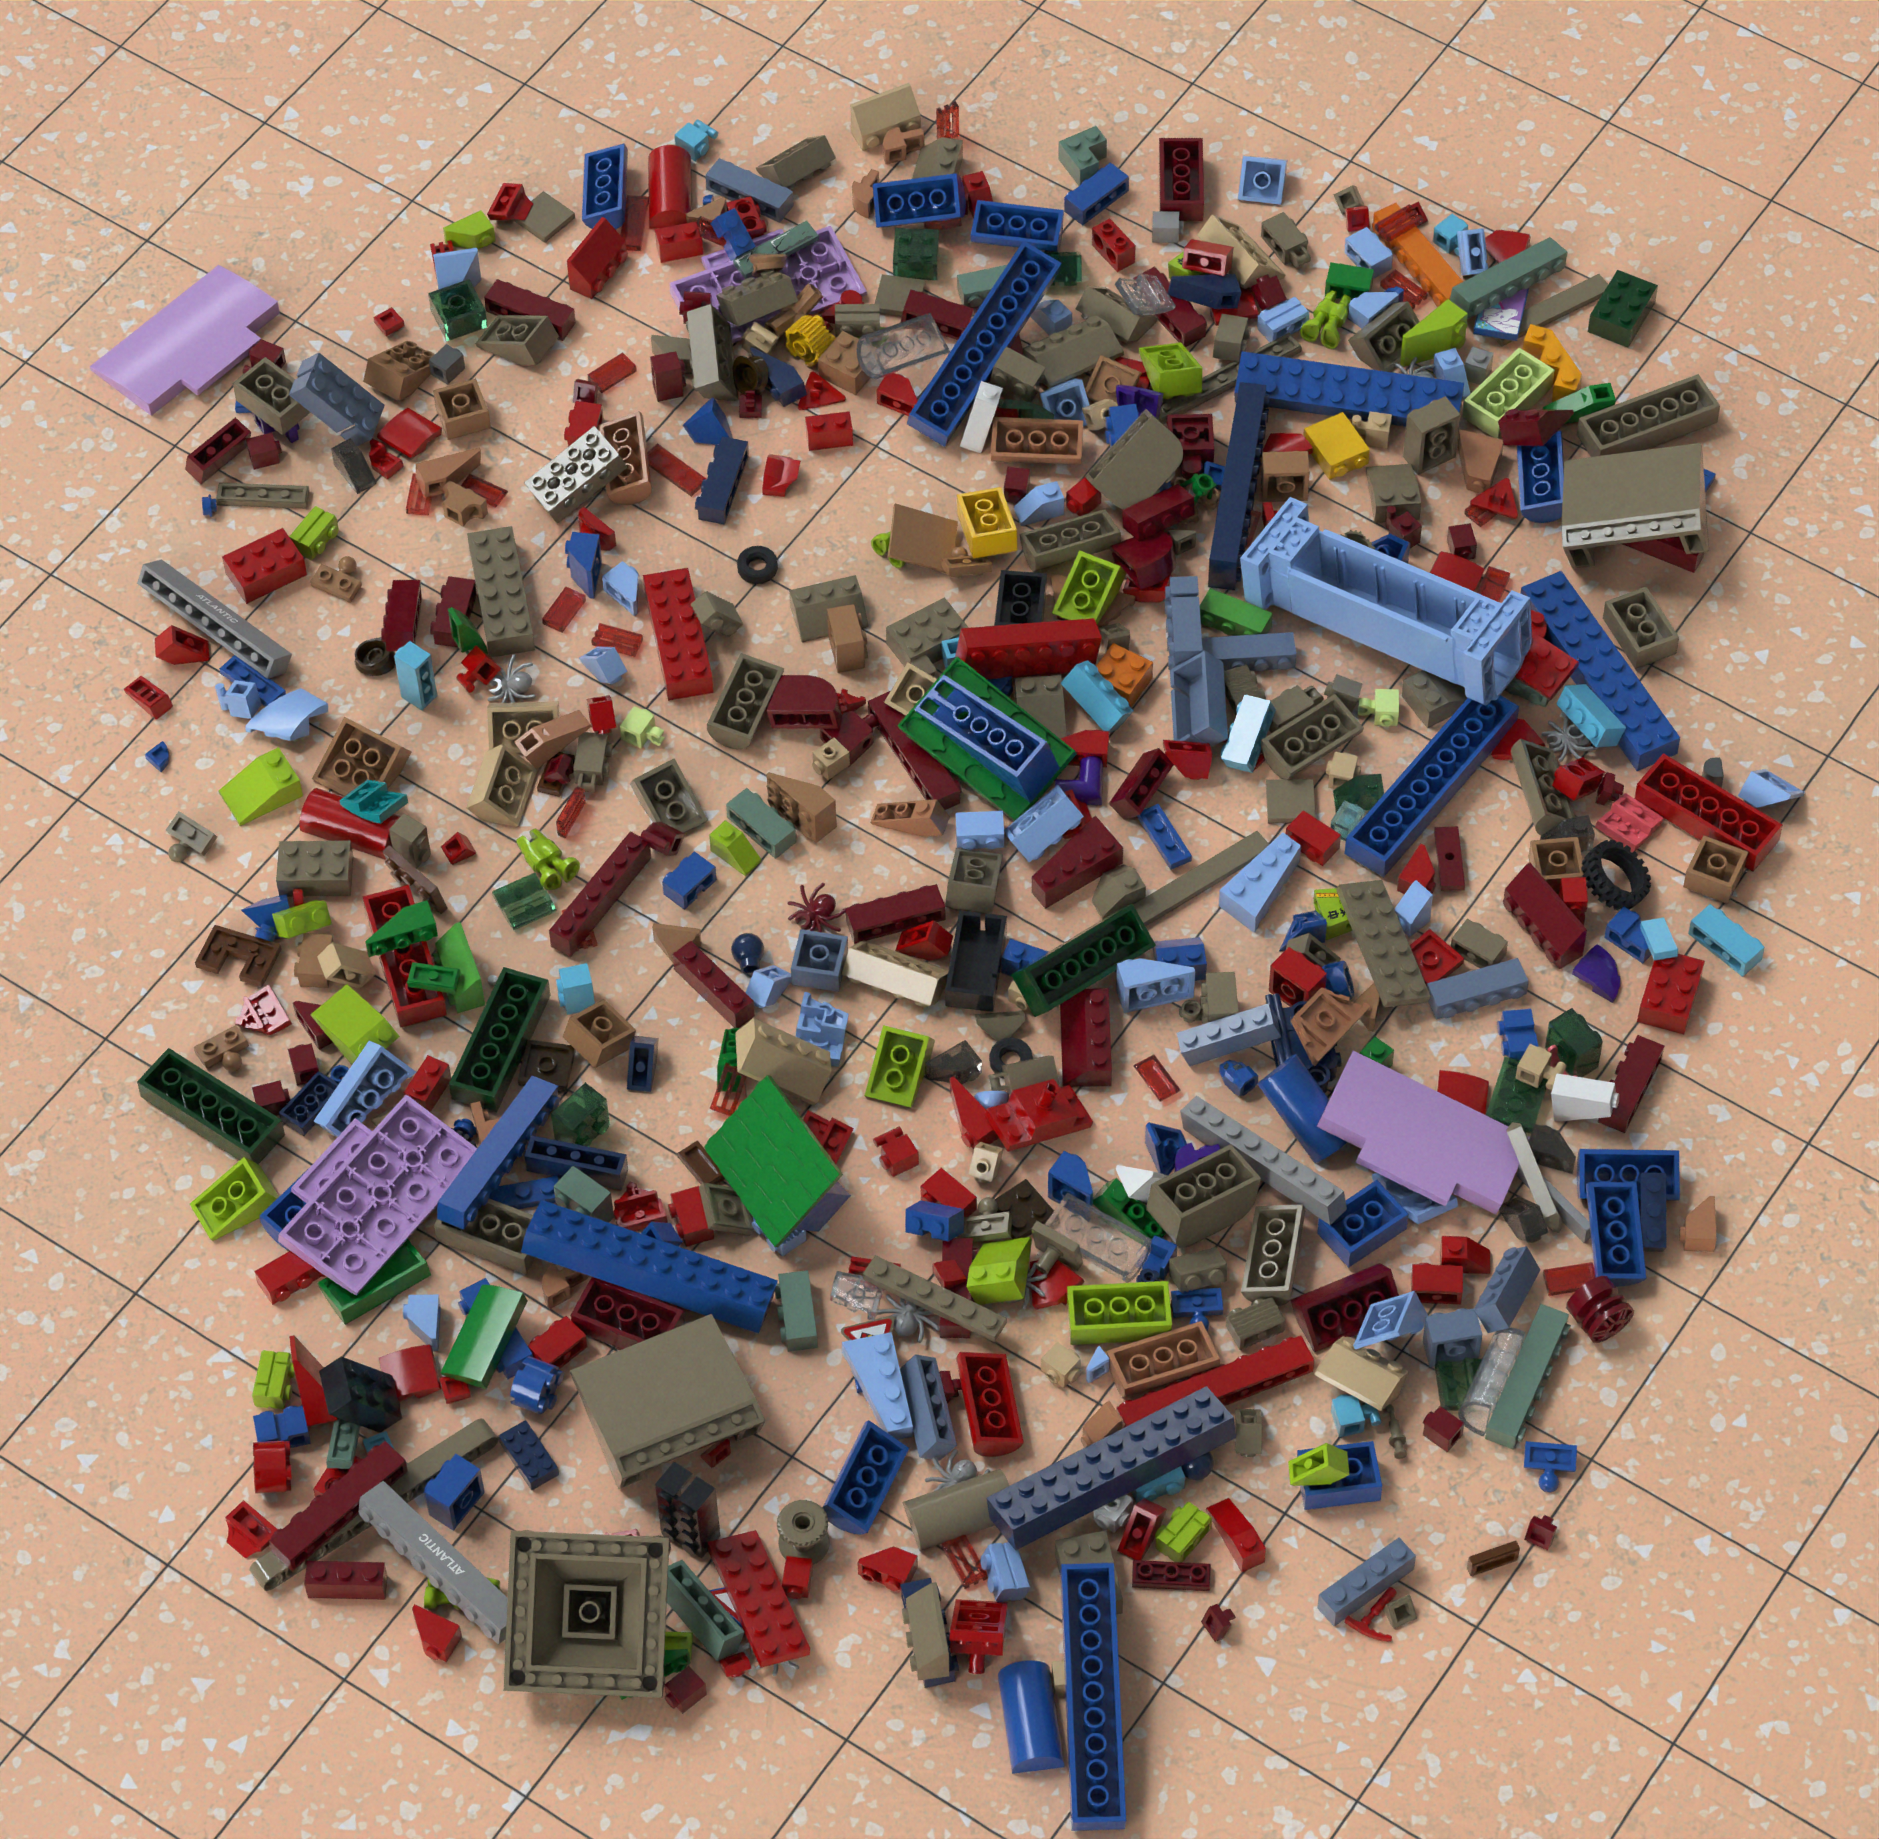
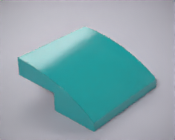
(373, 801)

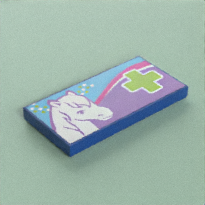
(1503, 319)

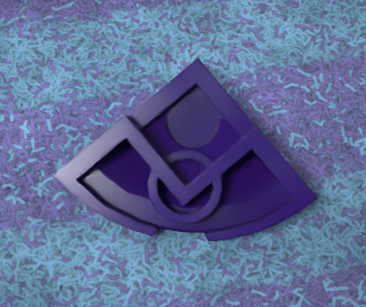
(1141, 397)
(1600, 971)

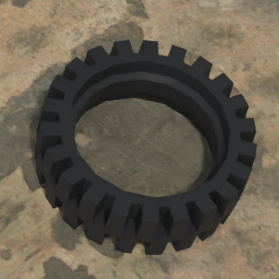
(1629, 865)

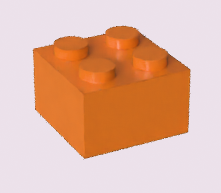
(1126, 672)

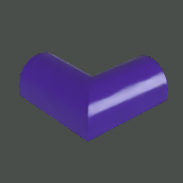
(1090, 783)

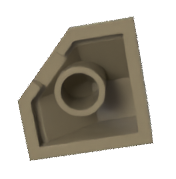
(1117, 890)

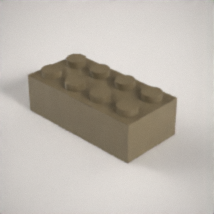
(493, 1235)

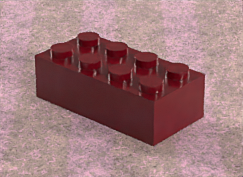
(1181, 177)
(622, 1315)

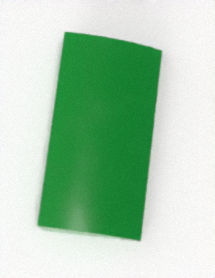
(397, 1275)
(484, 1335)

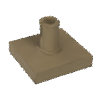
(1055, 1248)

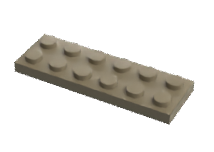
(1383, 943)

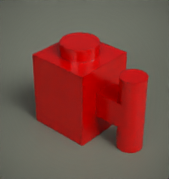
(479, 667)
(896, 1154)

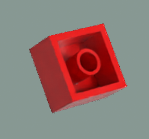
(1295, 977)

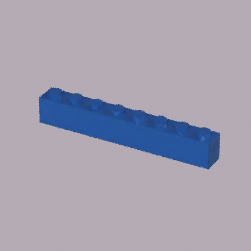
(497, 1152)

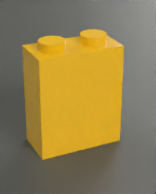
(1337, 446)

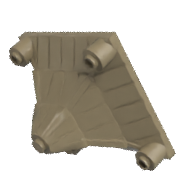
(586, 1614)

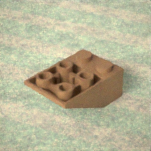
(398, 370)
(803, 805)

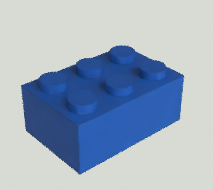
(1366, 1225)
(1358, 1487)

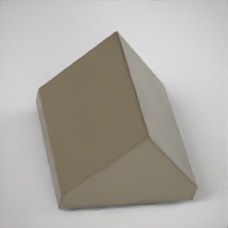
(1400, 1611)

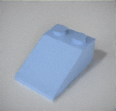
(1152, 983)
(1391, 1319)

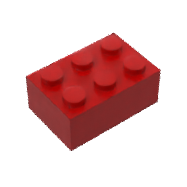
(264, 565)
(1671, 993)

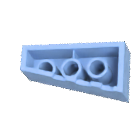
(1260, 882)
(363, 1088)
(879, 1376)

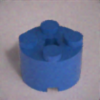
(536, 1385)

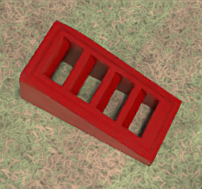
(150, 698)

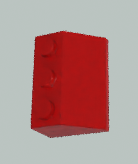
(596, 259)

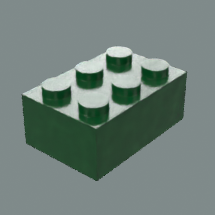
(1622, 308)

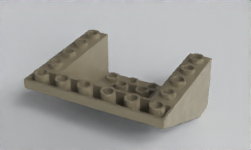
(1634, 500)
(666, 1398)

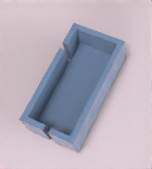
(336, 399)
(1182, 620)
(1199, 700)

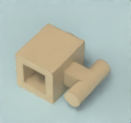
(759, 338)
(1376, 429)
(1536, 1066)

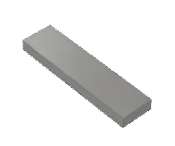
(1569, 1214)

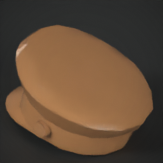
(763, 262)

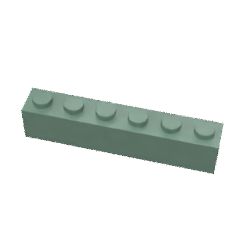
(1509, 277)
(1527, 1376)

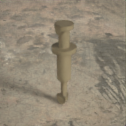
(1397, 1439)

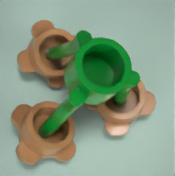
(1204, 492)

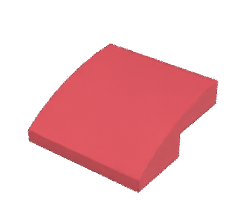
(1629, 822)

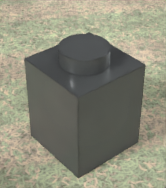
(447, 364)

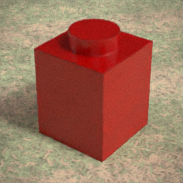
(1082, 498)
(797, 1577)

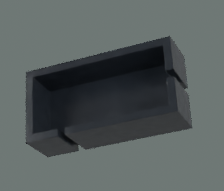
(976, 961)
(688, 1516)

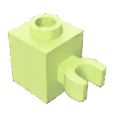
(1384, 707)
(640, 727)

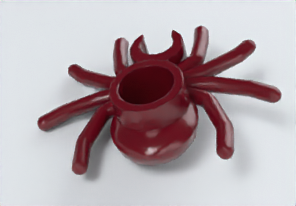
(816, 910)

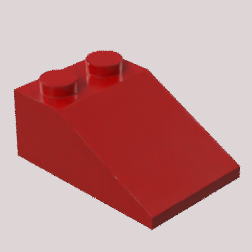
(309, 1384)

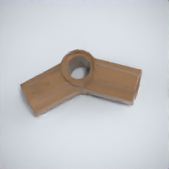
(807, 300)

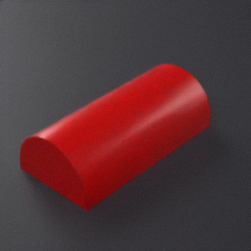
(669, 186)
(331, 821)
(989, 1403)

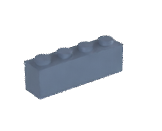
(737, 183)
(1256, 651)
(1477, 988)
(1228, 1034)
(1507, 1289)
(928, 1407)
(1366, 1581)

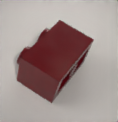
(667, 376)

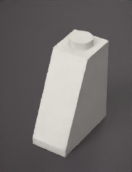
(981, 417)
(1582, 1098)

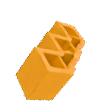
(1547, 348)

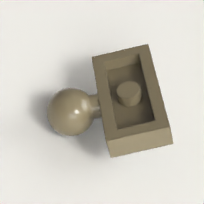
(189, 834)
(989, 1224)

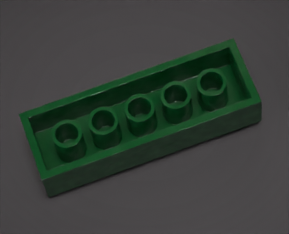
(1083, 960)
(499, 1039)
(210, 1107)

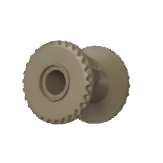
(803, 1530)

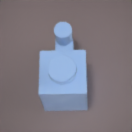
(240, 699)

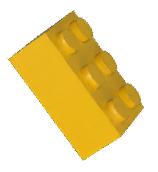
(987, 522)

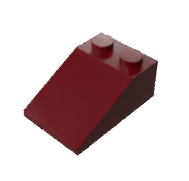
(1531, 426)

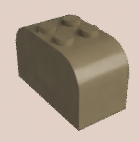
(1137, 462)
(1204, 1196)

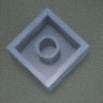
(819, 960)
(1452, 1336)

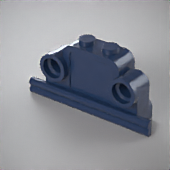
(1290, 1044)

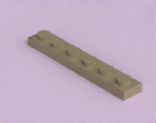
(934, 1298)

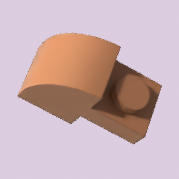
(898, 144)
(863, 194)
(557, 1284)

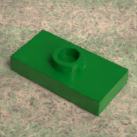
(433, 977)

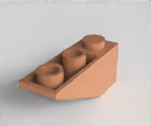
(435, 473)
(551, 737)
(912, 817)

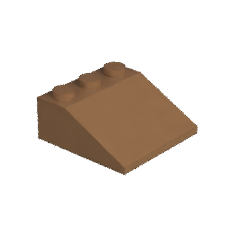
(359, 756)

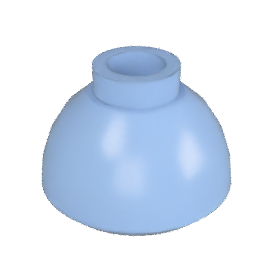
(991, 1098)

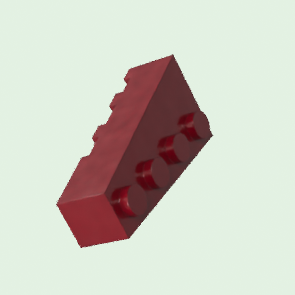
(1077, 863)

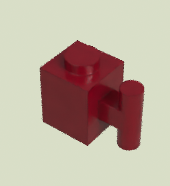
(692, 301)
(268, 350)
(1404, 526)
(663, 838)

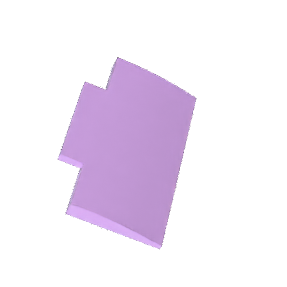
(820, 264)
(189, 341)
(1420, 1136)
(373, 1192)

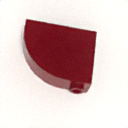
(1147, 559)
(804, 704)

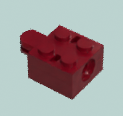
(1196, 438)

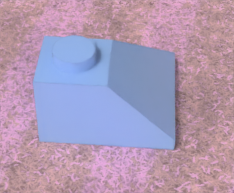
(1262, 179)
(457, 267)
(1066, 400)
(1766, 788)

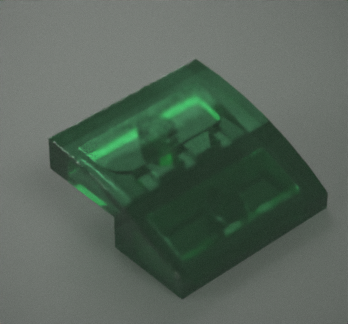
(1026, 409)
(523, 901)
(1454, 1381)

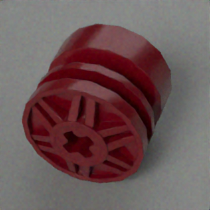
(1600, 1309)

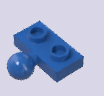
(1197, 1304)
(1550, 1458)

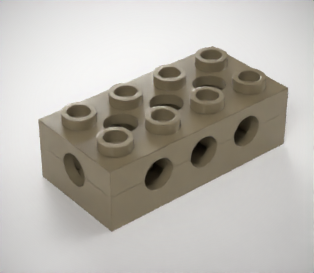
(576, 474)

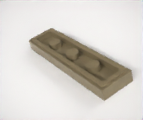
(262, 495)

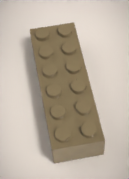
(1649, 418)
(501, 592)

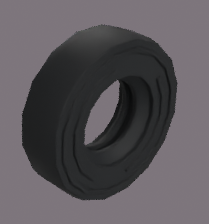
(757, 576)
(1008, 1045)

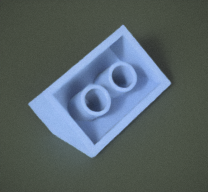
(1044, 824)

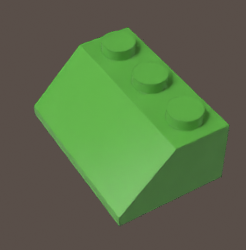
(454, 952)

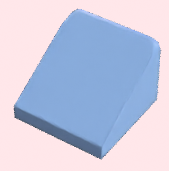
(1097, 1366)

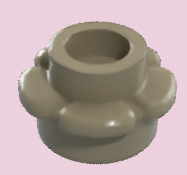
(1190, 1006)

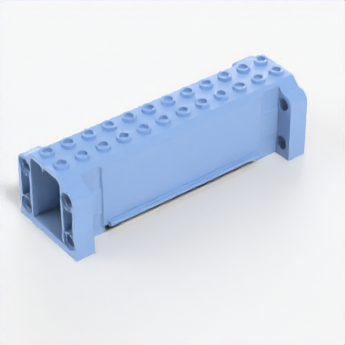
(1387, 604)

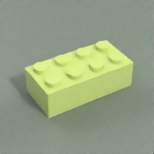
(1513, 385)

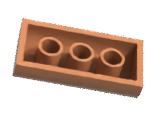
(1037, 440)
(629, 441)
(1162, 1359)

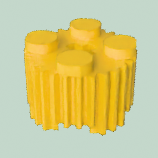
(808, 339)

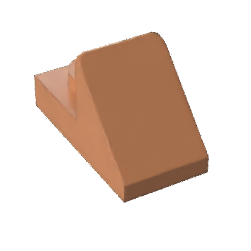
(481, 1121)

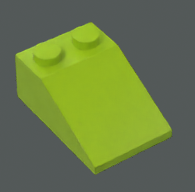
(1434, 334)
(1172, 370)
(1089, 588)
(261, 787)
(352, 1023)
(899, 1066)
(234, 1199)
(1000, 1271)

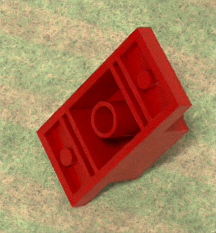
(1038, 1115)
(978, 1630)

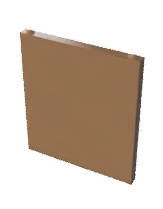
(921, 537)

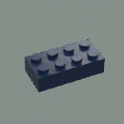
(307, 1103)
(528, 1455)

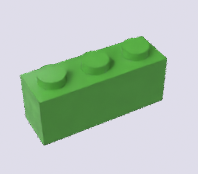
(1233, 615)

